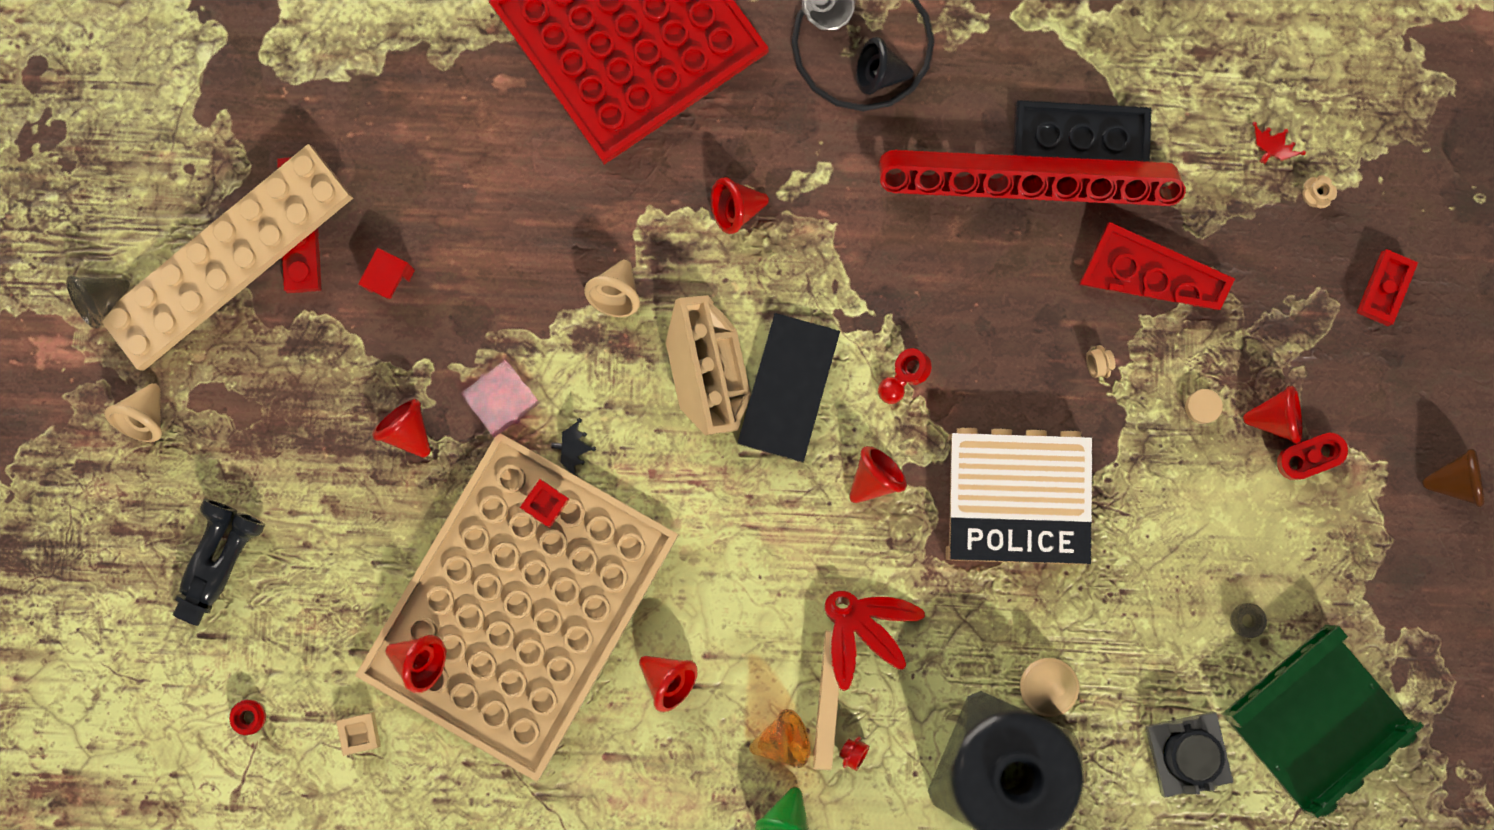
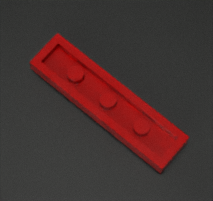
(302, 262)

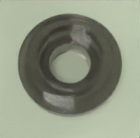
(1258, 624)

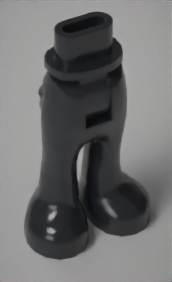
(203, 577)

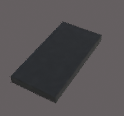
(1082, 131)
(788, 387)

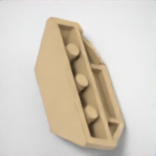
(707, 365)

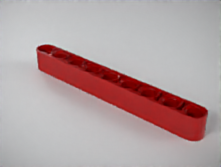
(1044, 187)

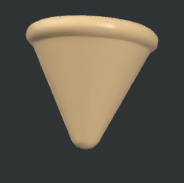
(614, 291)
(138, 414)
(1049, 687)

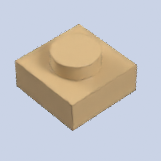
(358, 733)

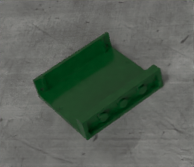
(1321, 722)

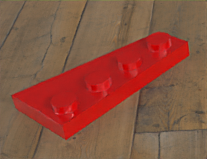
(1147, 269)

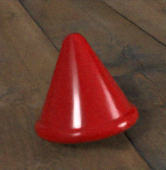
(735, 204)
(1278, 415)
(404, 429)
(876, 476)
(418, 661)
(668, 680)

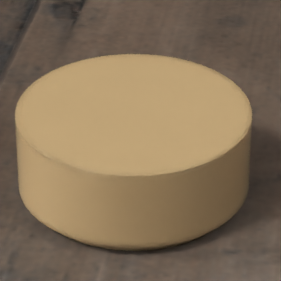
(1203, 406)

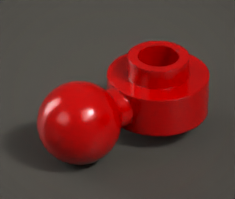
(892, 389)

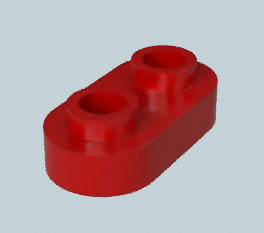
(1310, 457)

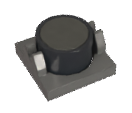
(1191, 754)

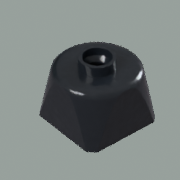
(979, 749)

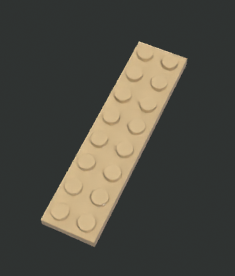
(225, 257)

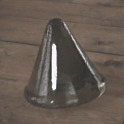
(95, 296)

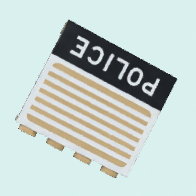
(1020, 497)

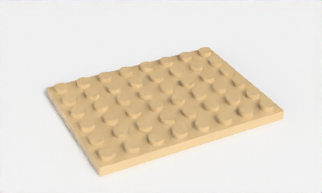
(521, 606)

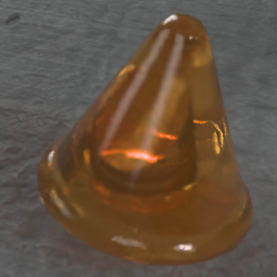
(784, 740)

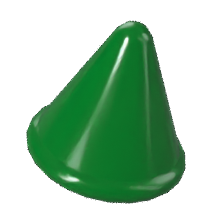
(786, 814)

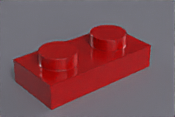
(1387, 287)

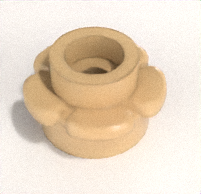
(1315, 199)
(1100, 362)

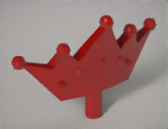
(1274, 145)

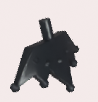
(572, 447)

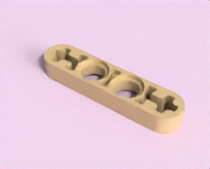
(826, 710)

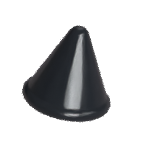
(880, 67)

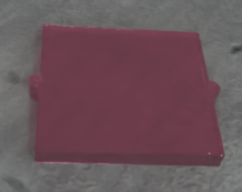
(500, 398)

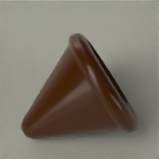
(1459, 479)

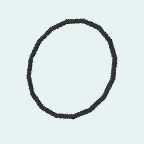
(872, 106)

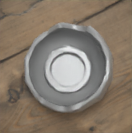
(828, 13)

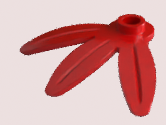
(857, 619)

